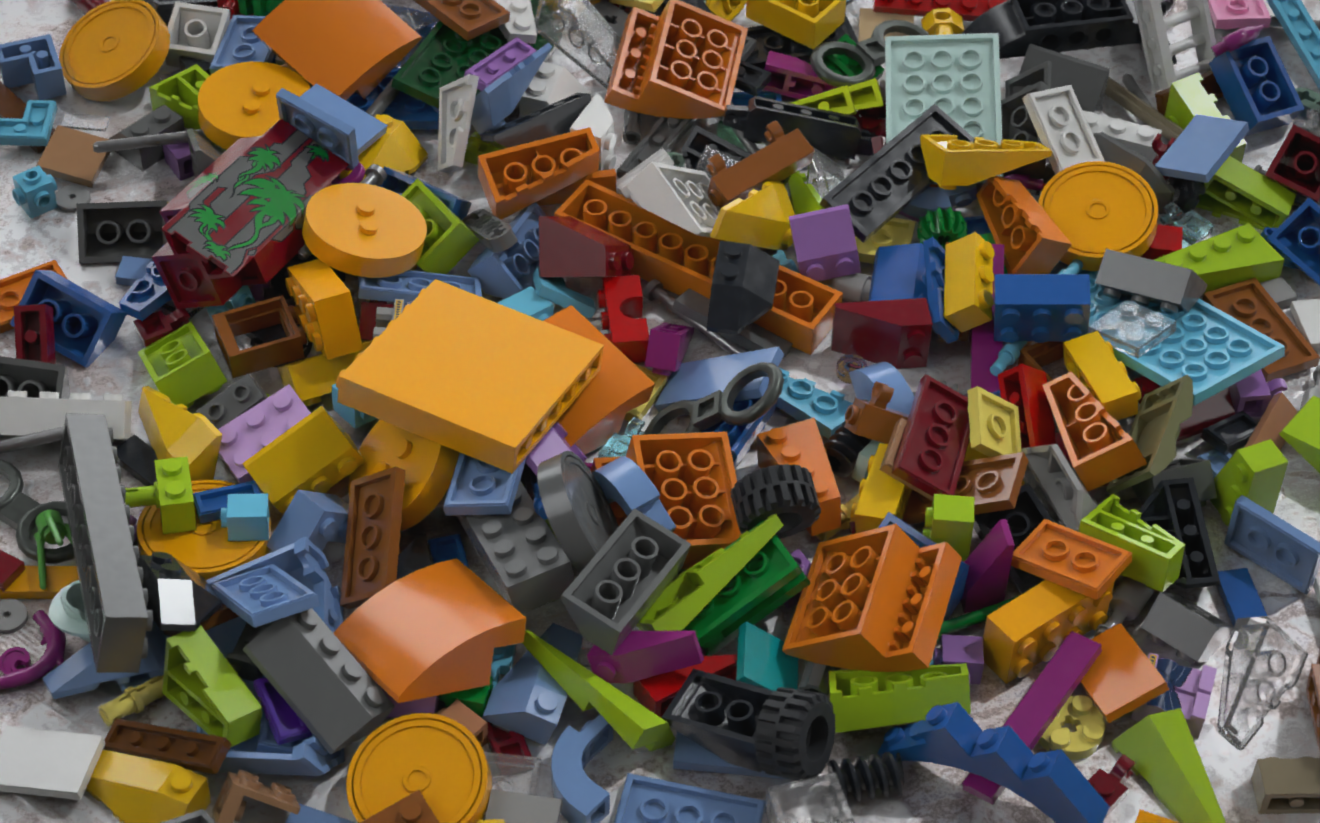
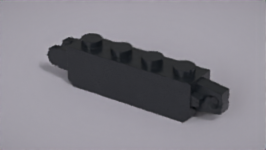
(823, 129)

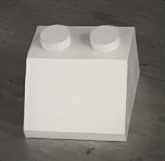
(195, 32)
(549, 86)
(602, 125)

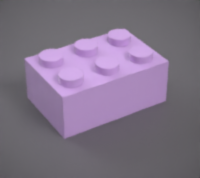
(258, 428)

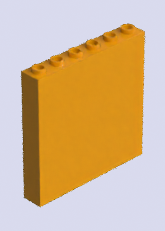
(470, 375)

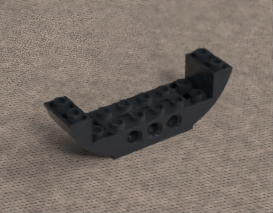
(1060, 25)

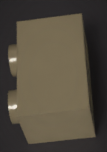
(1287, 785)

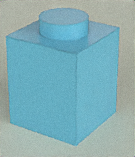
(246, 517)

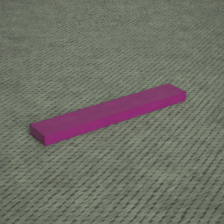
(983, 347)
(1043, 702)

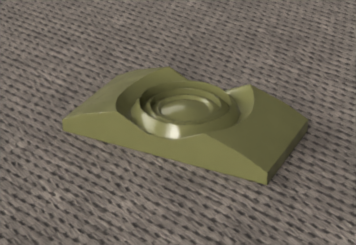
(1157, 430)

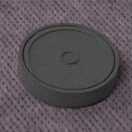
(575, 507)

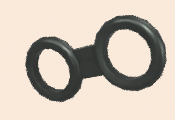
(867, 53)
(719, 405)
(21, 512)

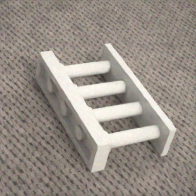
(1156, 44)

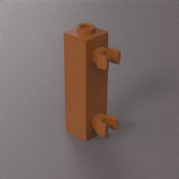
(772, 163)
(873, 417)

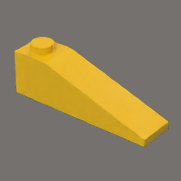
(395, 149)
(146, 788)

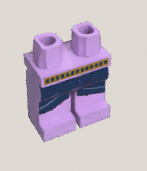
(1187, 690)

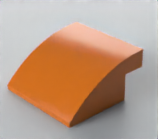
(338, 42)
(676, 63)
(609, 395)
(694, 486)
(873, 602)
(431, 632)

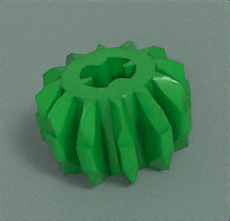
(942, 225)

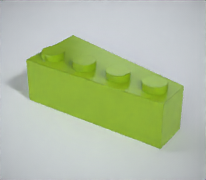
(1229, 258)
(891, 698)

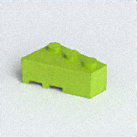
(1154, 551)
(209, 688)

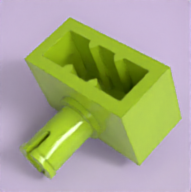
(170, 493)

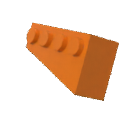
(536, 169)
(1019, 223)
(1092, 438)
(803, 446)

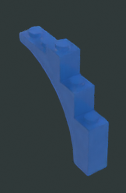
(999, 755)

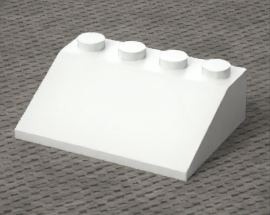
(676, 196)

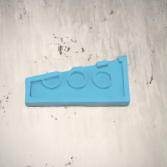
(805, 401)

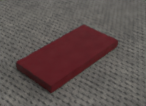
(934, 439)

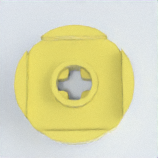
(1088, 731)

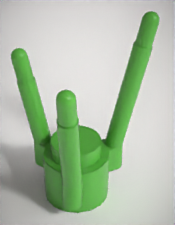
(50, 530)

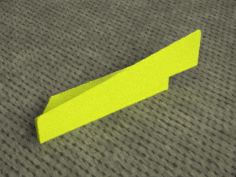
(847, 99)

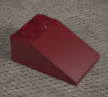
(884, 331)

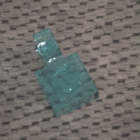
(1194, 226)
(618, 444)

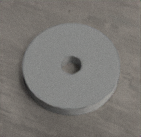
(64, 195)
(18, 616)

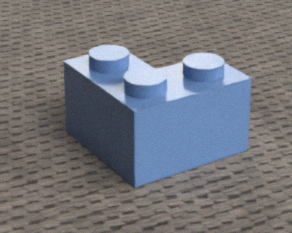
(33, 62)
(314, 516)

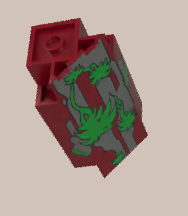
(242, 216)

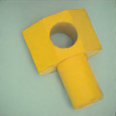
(942, 22)

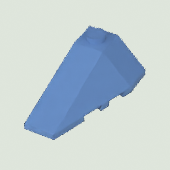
(503, 95)
(511, 270)
(79, 672)
(528, 696)

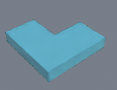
(33, 128)
(555, 290)

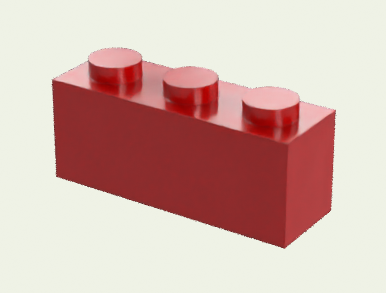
(1024, 389)

